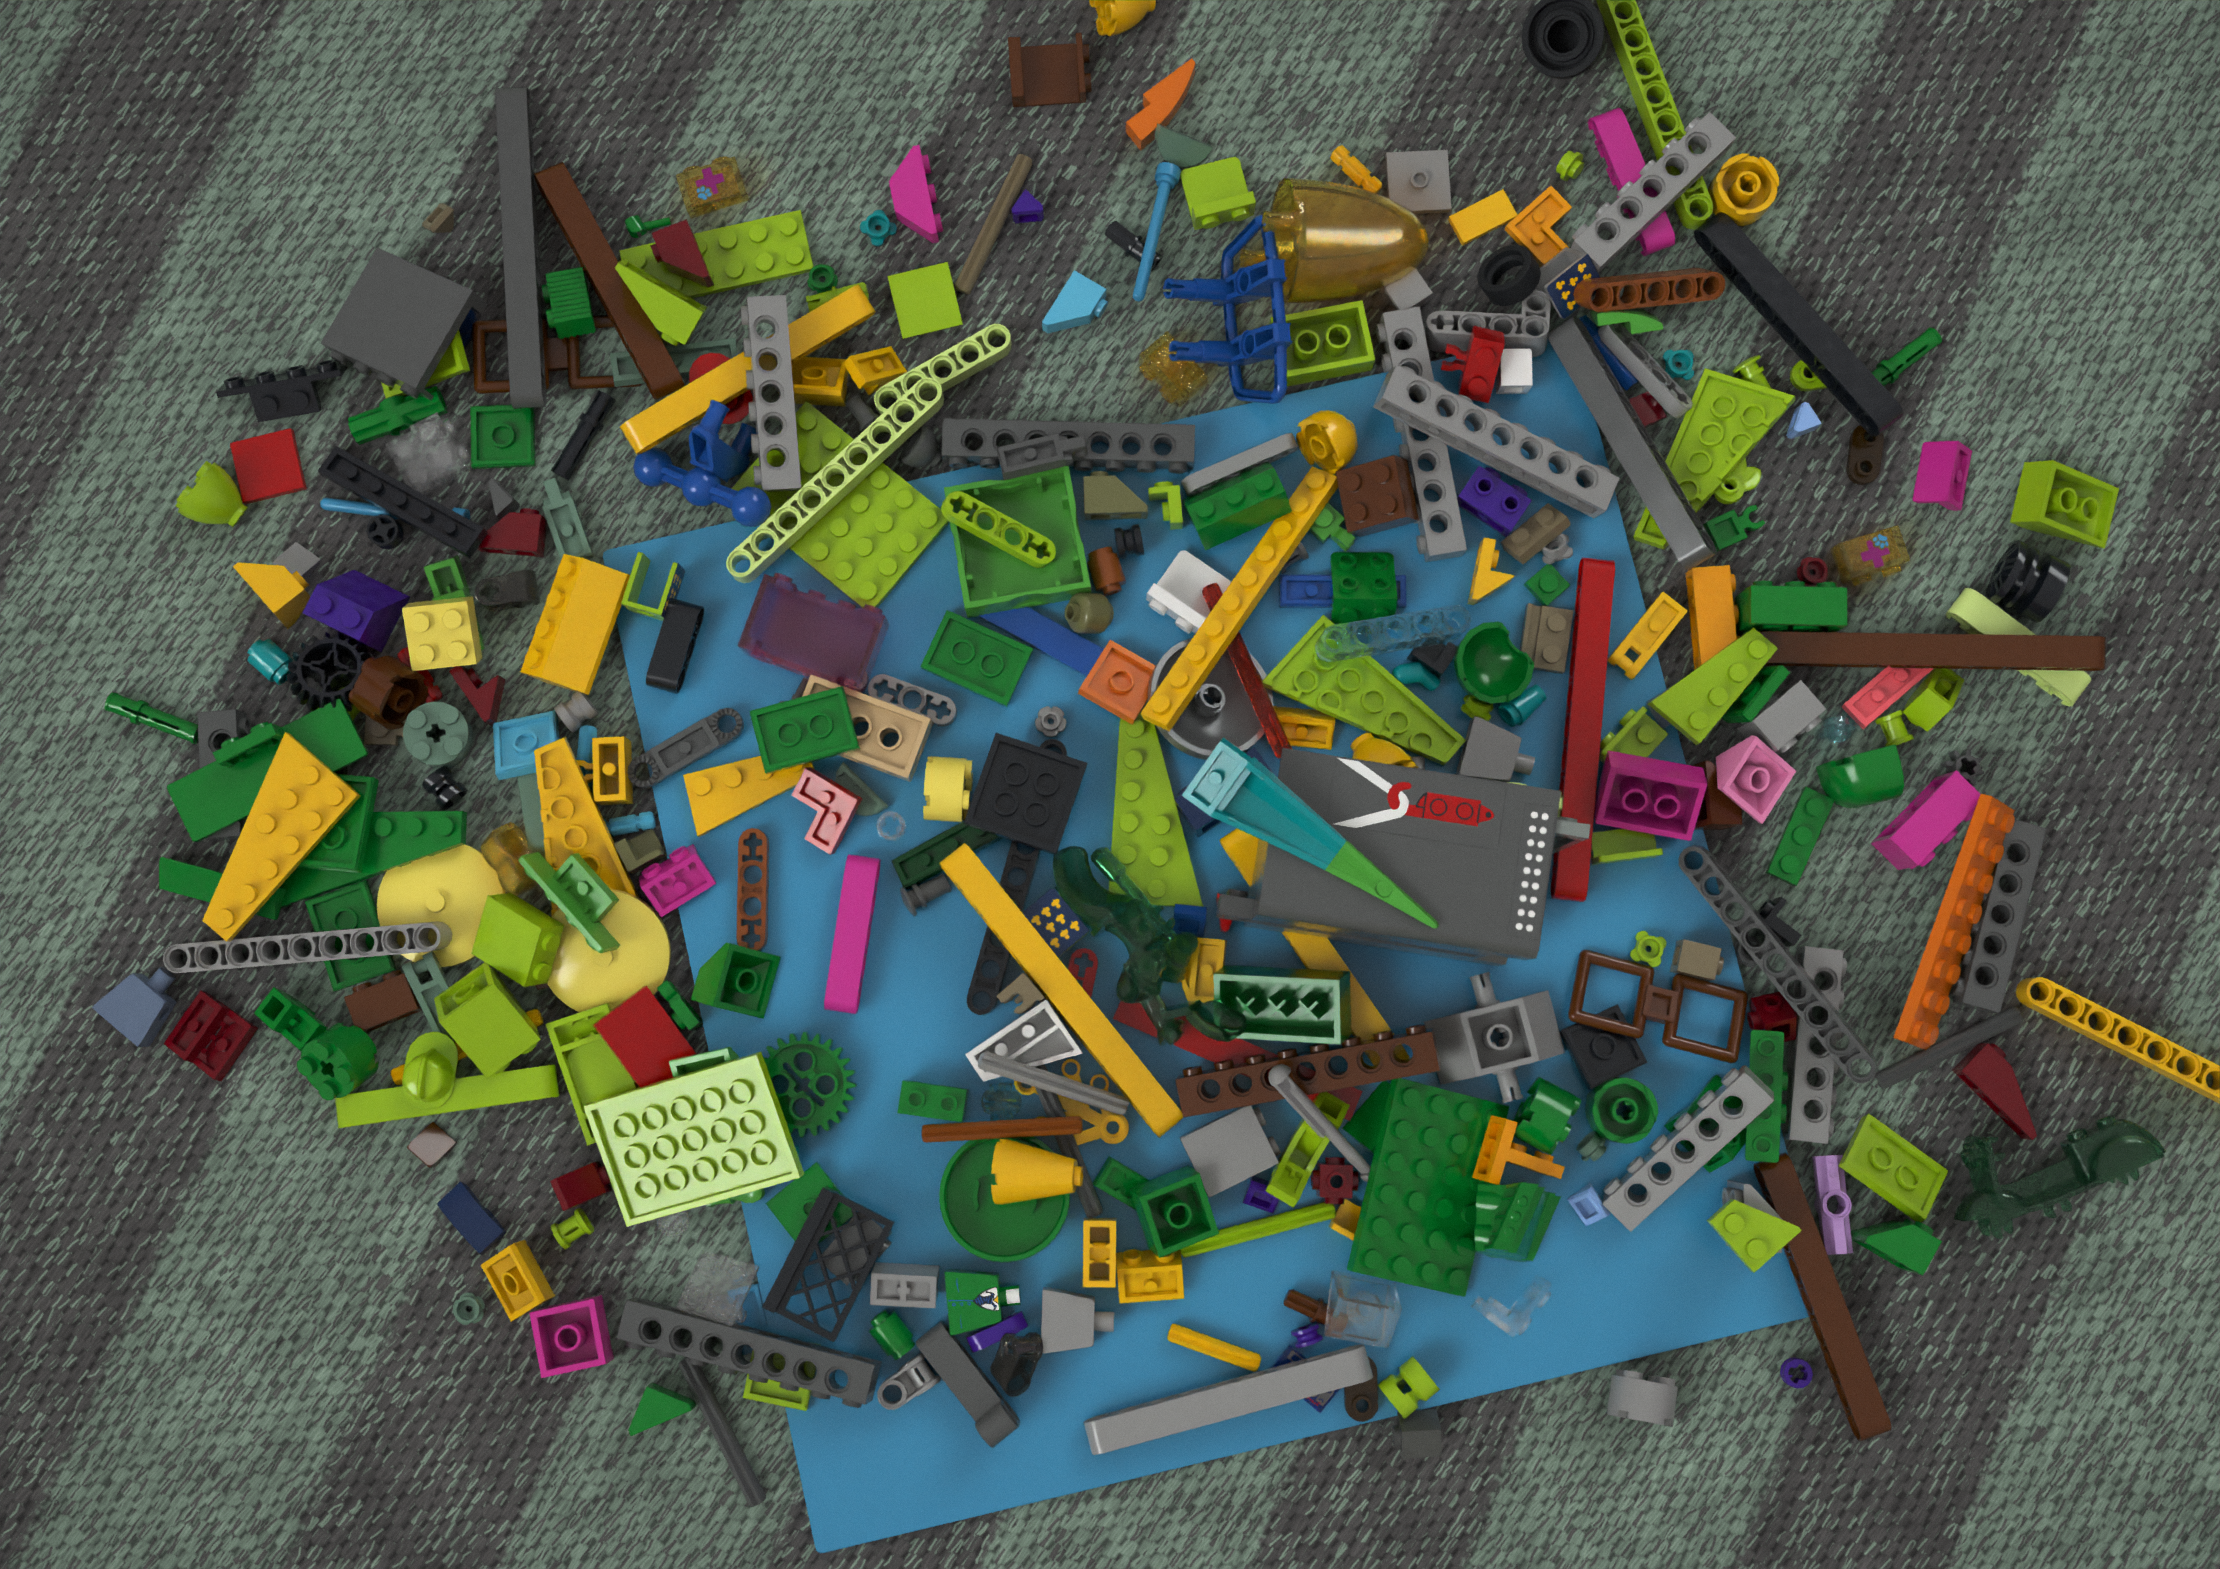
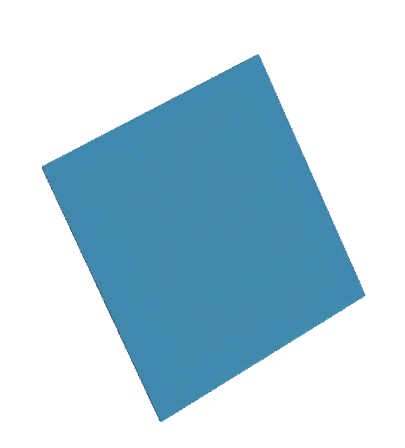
(1611, 1290)

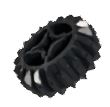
(309, 665)

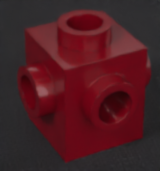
(1775, 1012)
(1325, 1171)

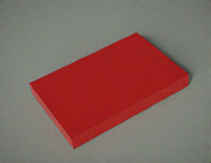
(643, 1038)

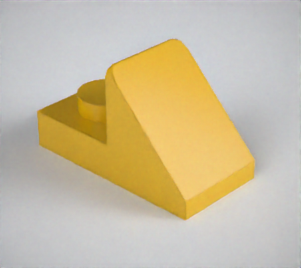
(874, 368)
(1484, 580)

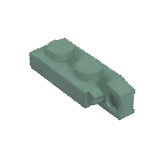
(565, 522)

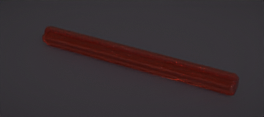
(1252, 682)

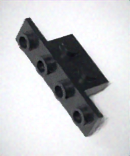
(283, 393)

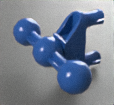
(713, 463)

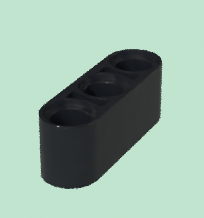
(675, 646)

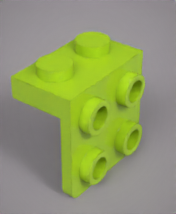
(1217, 193)

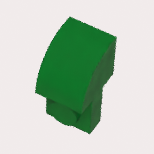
(290, 1018)

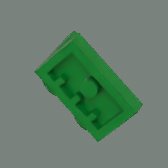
(1731, 1149)

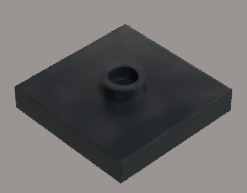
(1602, 1053)

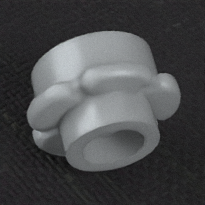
(1042, 724)

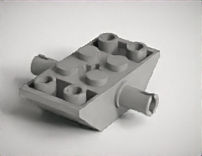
(1527, 1031)

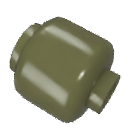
(1089, 613)

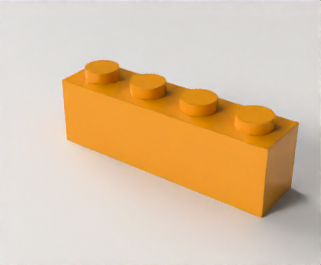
(1711, 610)

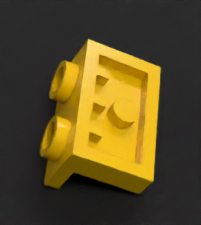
(1147, 1277)

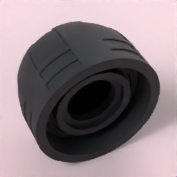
(1563, 37)

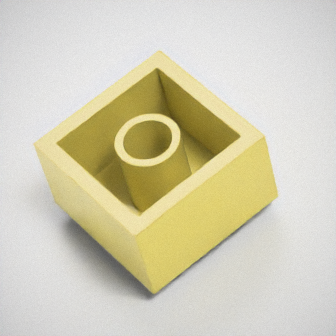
(442, 633)

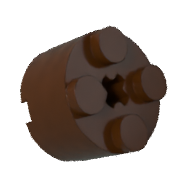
(388, 691)

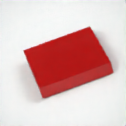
(268, 466)

